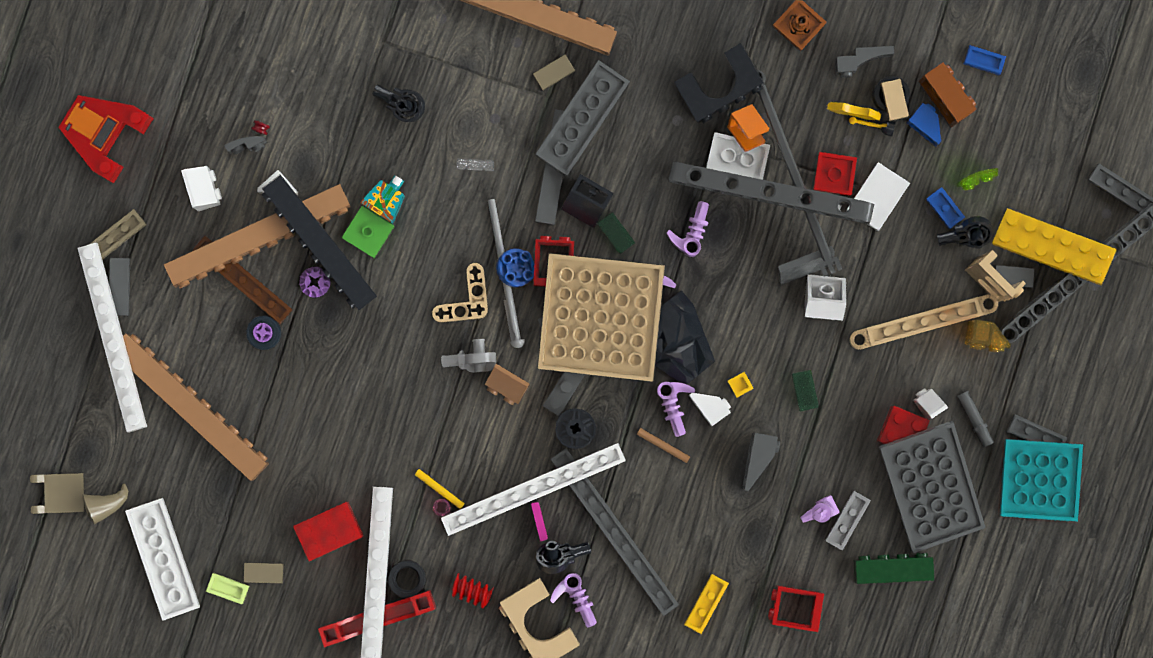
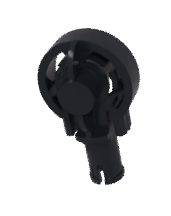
(403, 103)
(969, 233)
(559, 556)

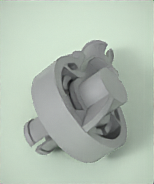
(475, 362)

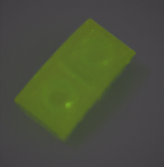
(973, 180)

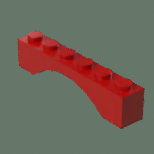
(394, 612)

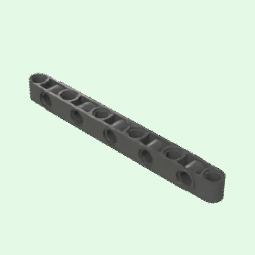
(783, 195)

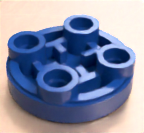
(515, 267)

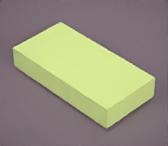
(227, 588)

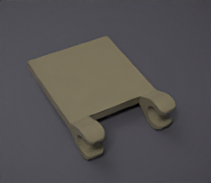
(61, 492)

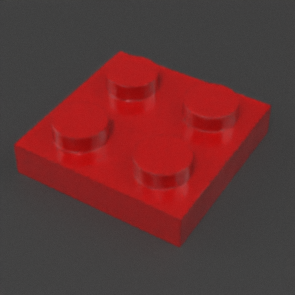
(835, 173)

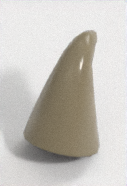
(101, 507)

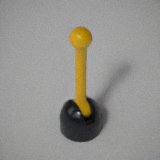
(886, 127)

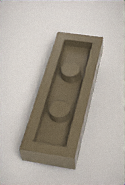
(119, 233)

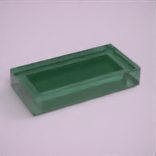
(616, 233)

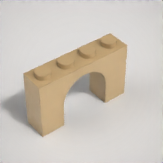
(516, 607)

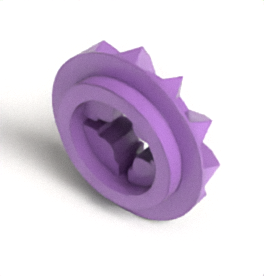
(313, 291)

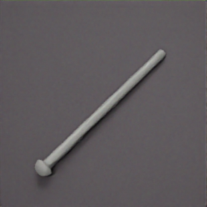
(516, 340)

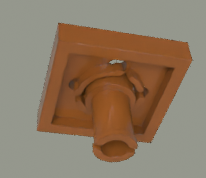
(811, 21)

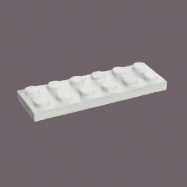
(162, 559)

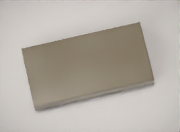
(554, 72)
(263, 572)

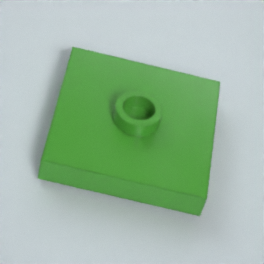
(368, 232)

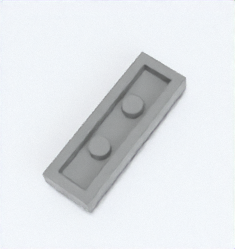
(847, 520)

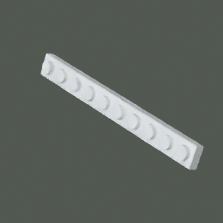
(112, 337)
(533, 489)
(377, 572)

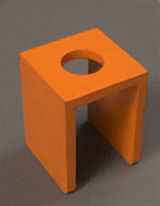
(747, 127)

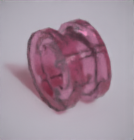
(435, 507)

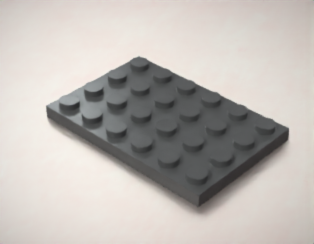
(932, 487)

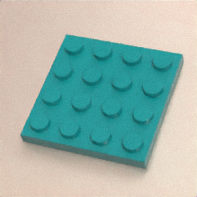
(1041, 480)

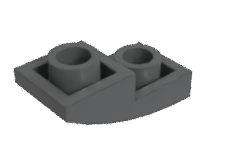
(253, 143)

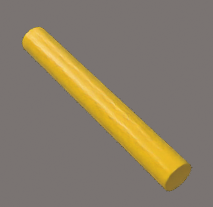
(438, 488)

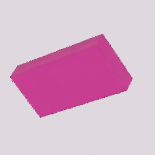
(539, 521)

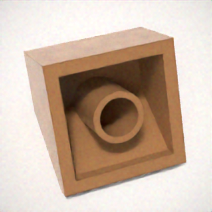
(507, 384)

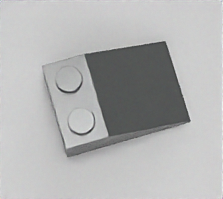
(760, 453)

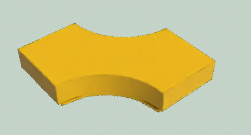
(846, 109)

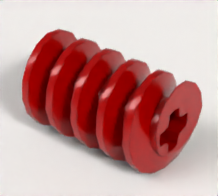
(471, 591)

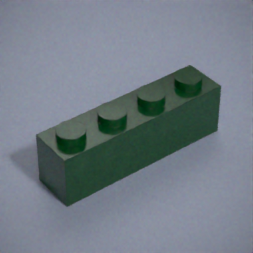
(893, 569)

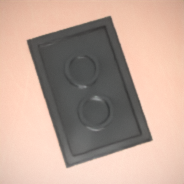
(801, 266)

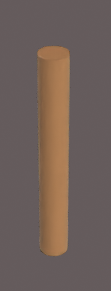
(663, 445)

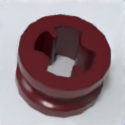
(260, 127)

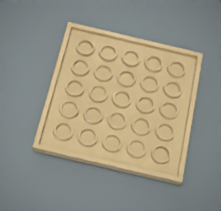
(601, 317)

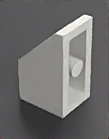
(929, 403)
(711, 407)

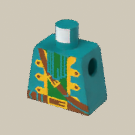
(385, 199)

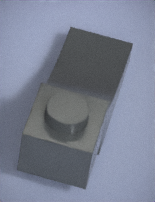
(848, 65)

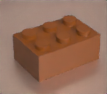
(948, 94)

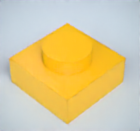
(740, 384)

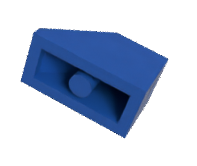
(926, 123)

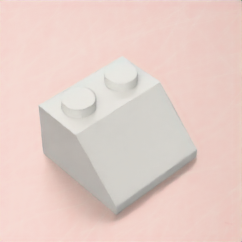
(201, 187)
(825, 297)

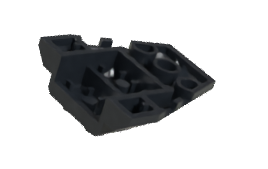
(681, 341)

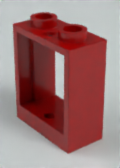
(546, 241)
(815, 612)

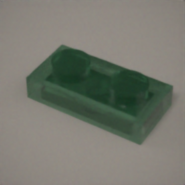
(805, 390)

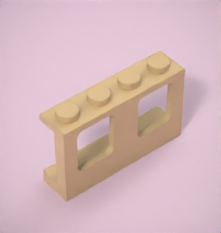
(991, 280)

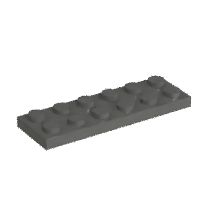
(582, 118)

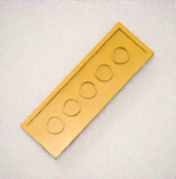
(1054, 246)

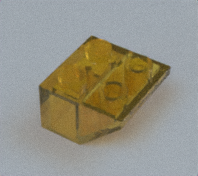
(985, 334)

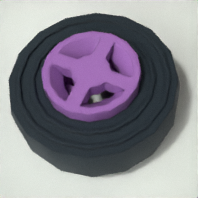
(263, 332)

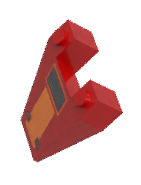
(95, 125)

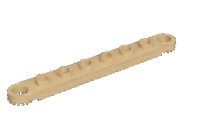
(923, 321)

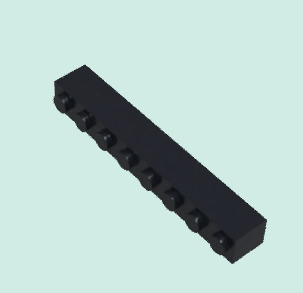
(319, 242)

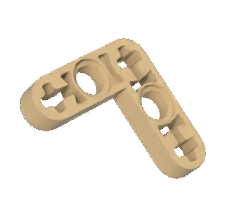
(473, 300)

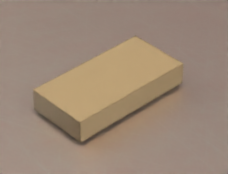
(894, 99)

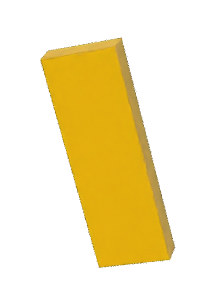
(706, 603)

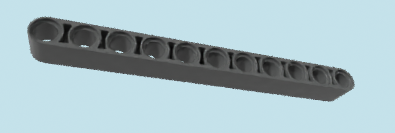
(1076, 282)

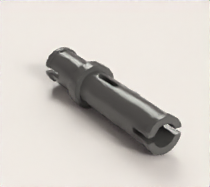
(976, 419)

